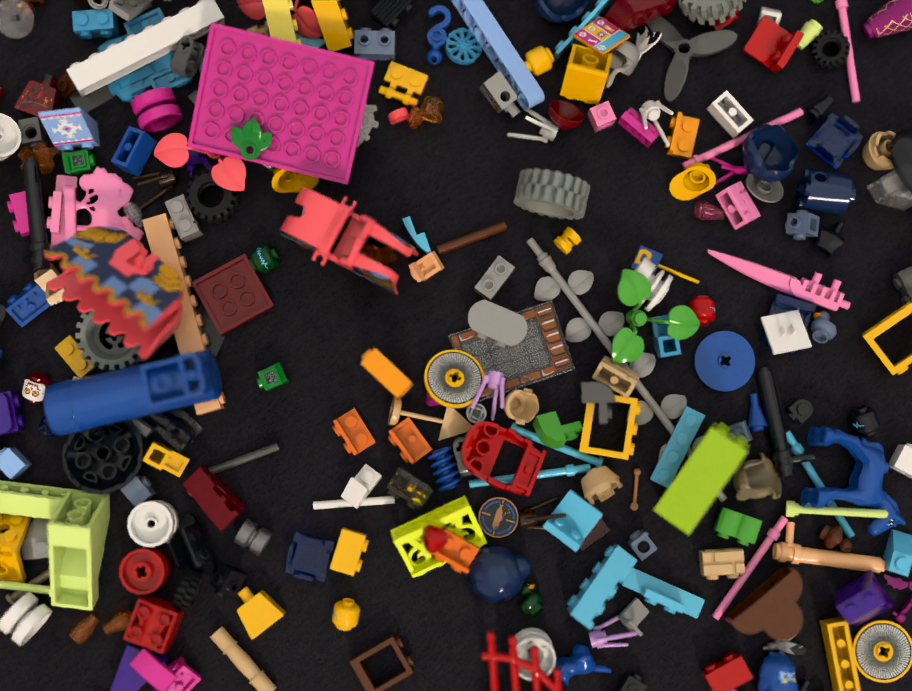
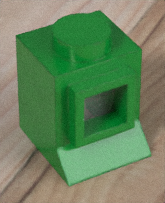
(79, 162)
(272, 377)

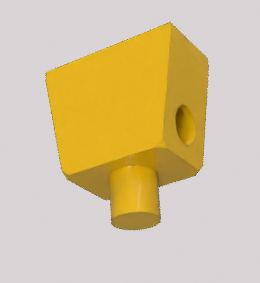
(258, 611)

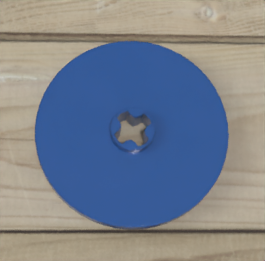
(740, 362)

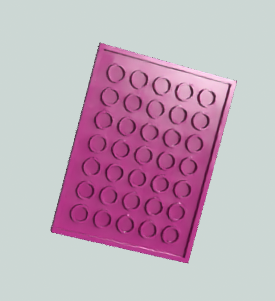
(295, 91)

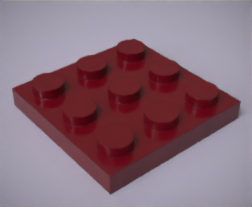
(232, 294)

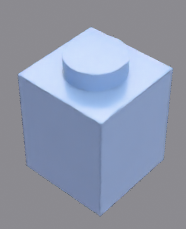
(13, 462)

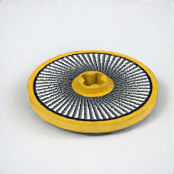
(439, 381)
(897, 655)

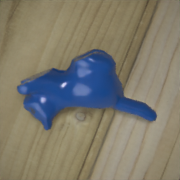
(578, 663)

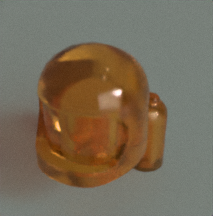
(429, 111)
(382, 255)

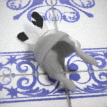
(627, 55)

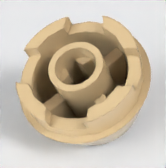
(877, 151)
(599, 484)

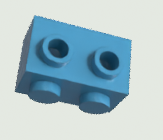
(95, 23)

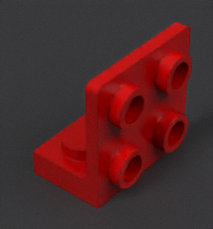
(772, 44)

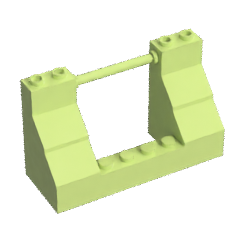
(74, 539)

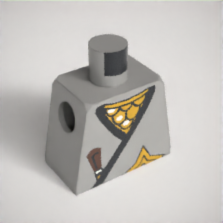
(497, 86)

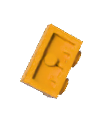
(682, 136)

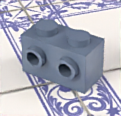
(375, 44)

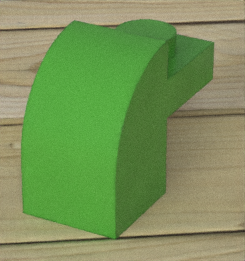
(552, 433)

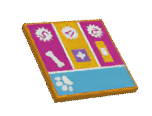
(601, 36)

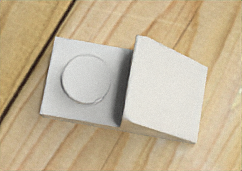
(360, 486)

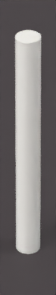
(343, 503)

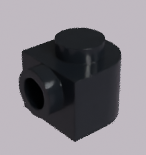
(799, 410)

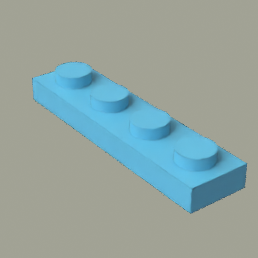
(677, 447)

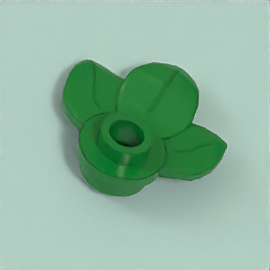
(251, 136)

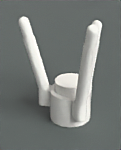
(651, 111)
(548, 129)

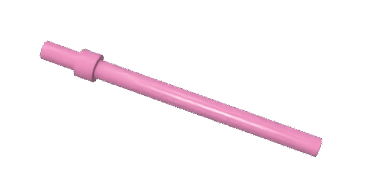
(841, 6)
(772, 534)

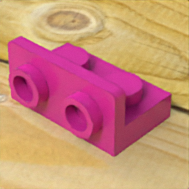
(632, 122)
(186, 675)

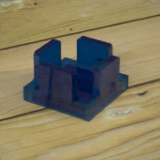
(835, 139)
(309, 557)

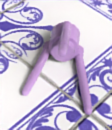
(496, 382)
(599, 639)

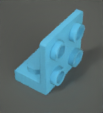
(578, 522)

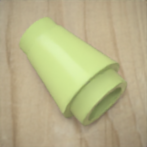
(810, 30)

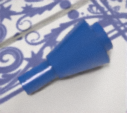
(756, 417)

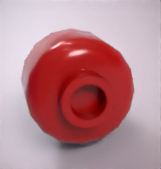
(703, 308)

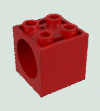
(154, 623)

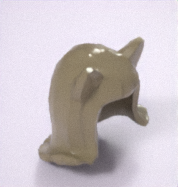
(757, 479)

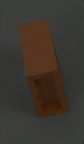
(363, 674)

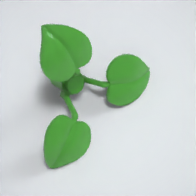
(632, 290)

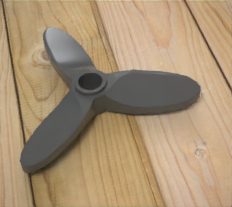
(701, 45)

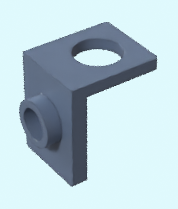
(638, 536)

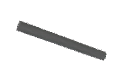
(244, 458)

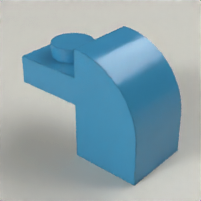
(664, 344)

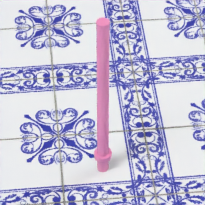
(739, 140)

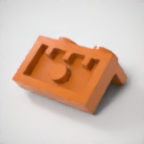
(354, 432)
(457, 552)

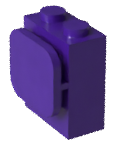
(10, 413)

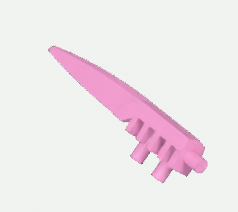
(803, 289)

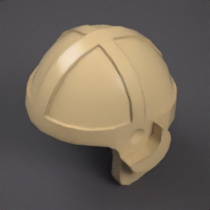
(521, 405)

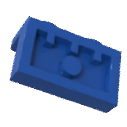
(27, 304)

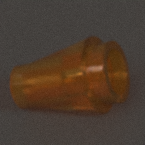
(118, 622)
(81, 632)

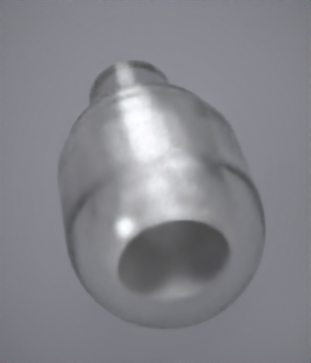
(133, 213)

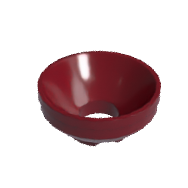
(565, 114)

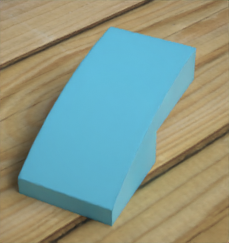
(419, 239)

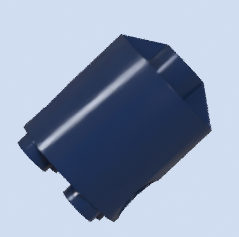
(825, 191)

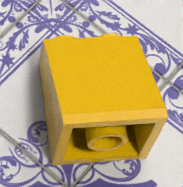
(585, 75)

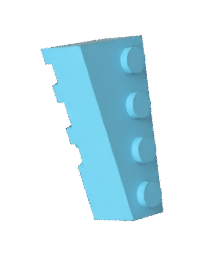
(600, 585)

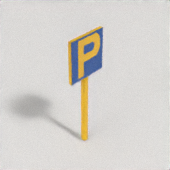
(655, 257)

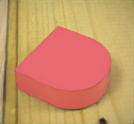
(398, 115)

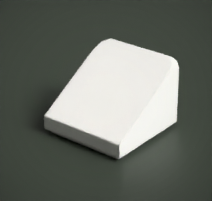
(774, 15)

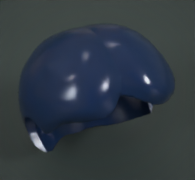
(769, 153)
(498, 573)

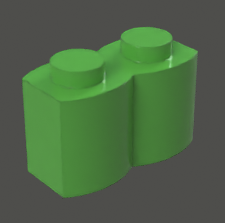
(737, 525)

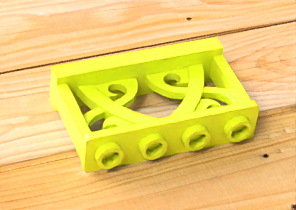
(413, 531)

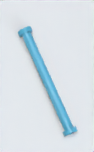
(565, 449)

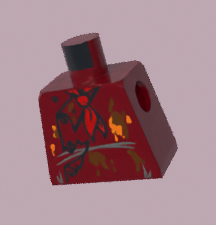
(39, 97)

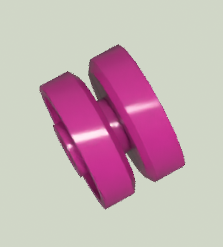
(156, 109)

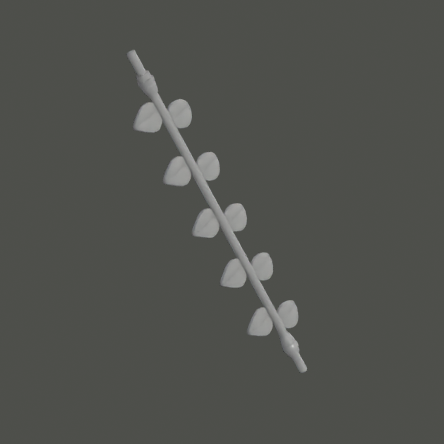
(608, 325)

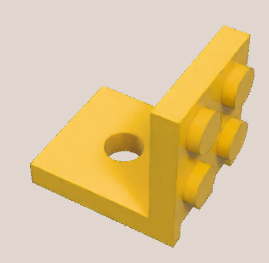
(10, 544)

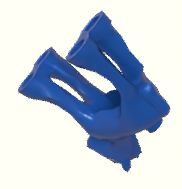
(864, 483)

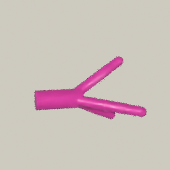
(734, 169)

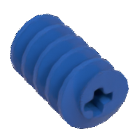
(444, 469)

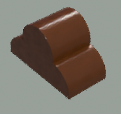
(771, 607)

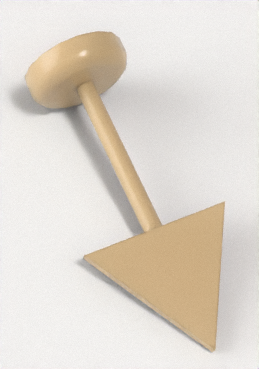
(452, 423)

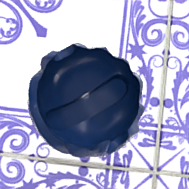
(560, 10)

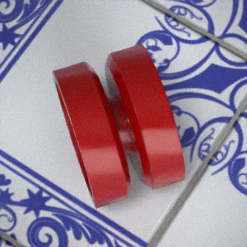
(155, 575)

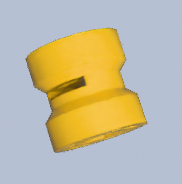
(567, 240)

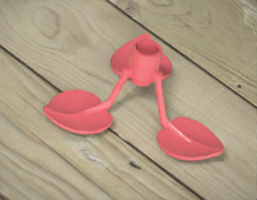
(305, 16)
(227, 174)

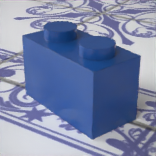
(133, 151)

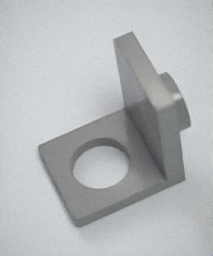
(633, 615)

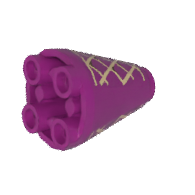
(890, 19)

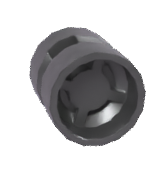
(253, 537)

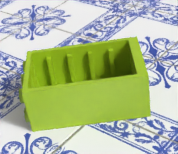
(702, 477)

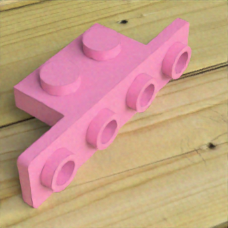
(56, 222)

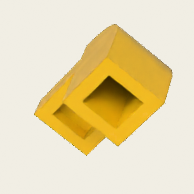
(166, 458)

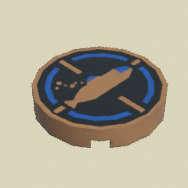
(498, 517)

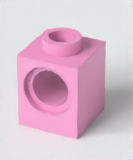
(601, 116)

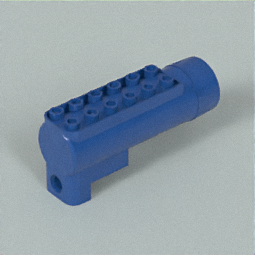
(132, 392)

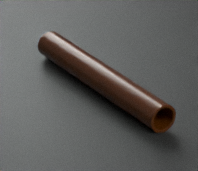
(472, 237)

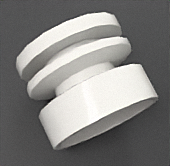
(658, 287)
(535, 636)

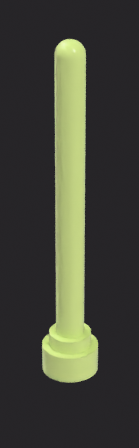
(793, 509)

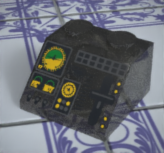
(410, 488)

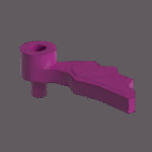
(897, 582)
(900, 617)

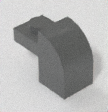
(598, 393)

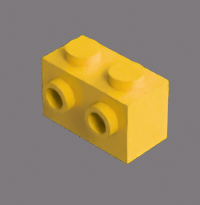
(348, 552)

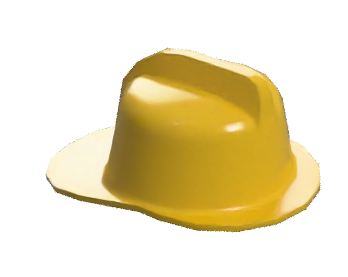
(289, 181)
(692, 181)

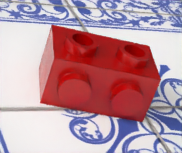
(727, 673)

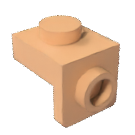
(426, 267)

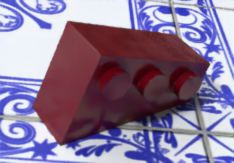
(633, 13)
(214, 497)

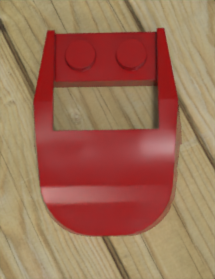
(481, 451)

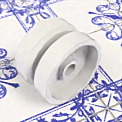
(9, 136)
(151, 535)
(25, 618)

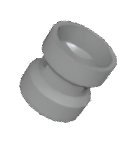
(477, 414)

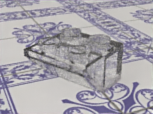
(891, 192)

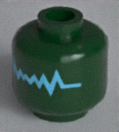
(264, 258)

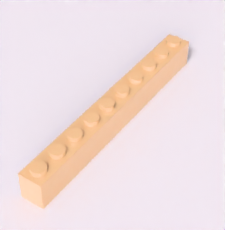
(189, 334)

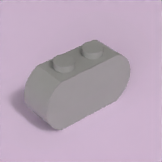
(497, 323)

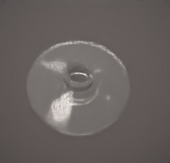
(9, 25)

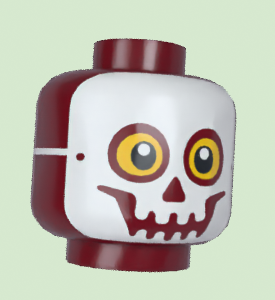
(34, 387)

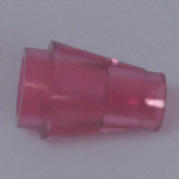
(707, 211)

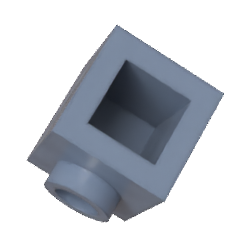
(138, 490)

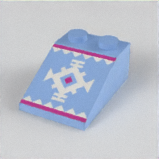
(71, 129)

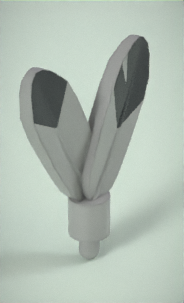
(785, 646)

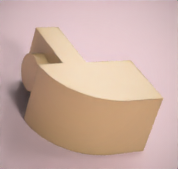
(41, 277)

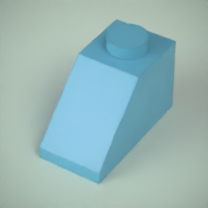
(898, 553)

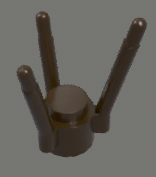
(165, 178)
(529, 518)

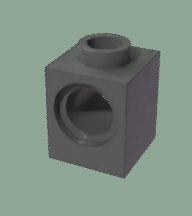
(29, 125)

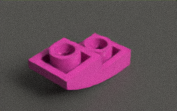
(153, 670)

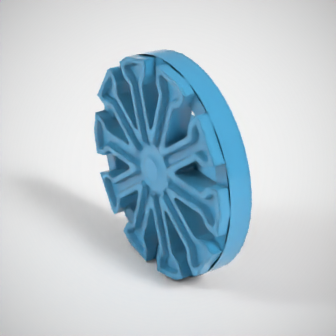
(462, 46)

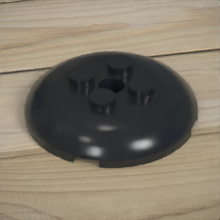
(902, 159)
(84, 460)

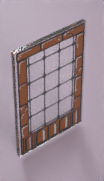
(533, 360)

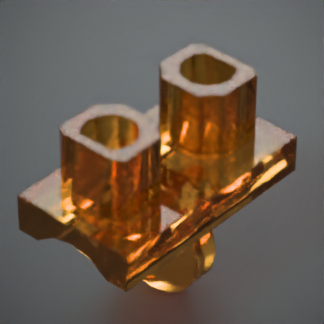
(43, 155)

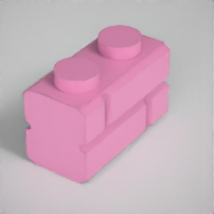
(737, 205)

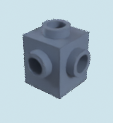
(802, 224)

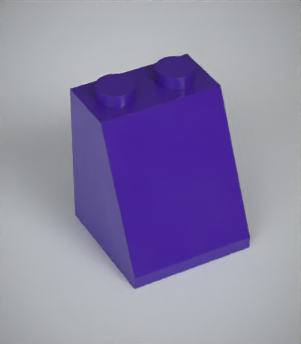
(862, 599)

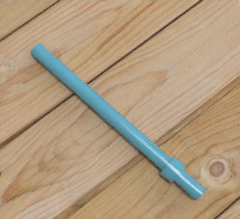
(798, 449)
(569, 470)

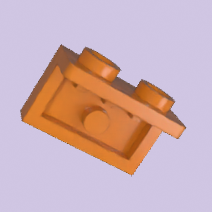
(409, 441)

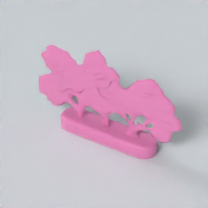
(111, 195)

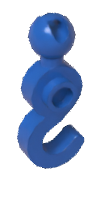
(436, 35)

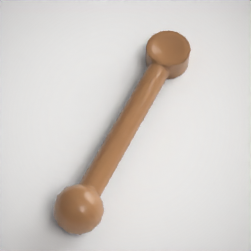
(634, 506)

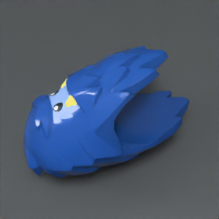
(777, 673)

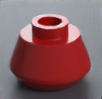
(434, 538)

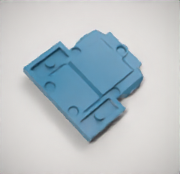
(153, 75)

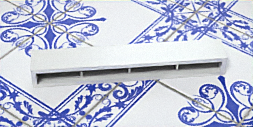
(144, 47)

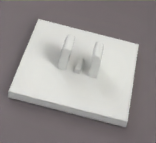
(786, 332)

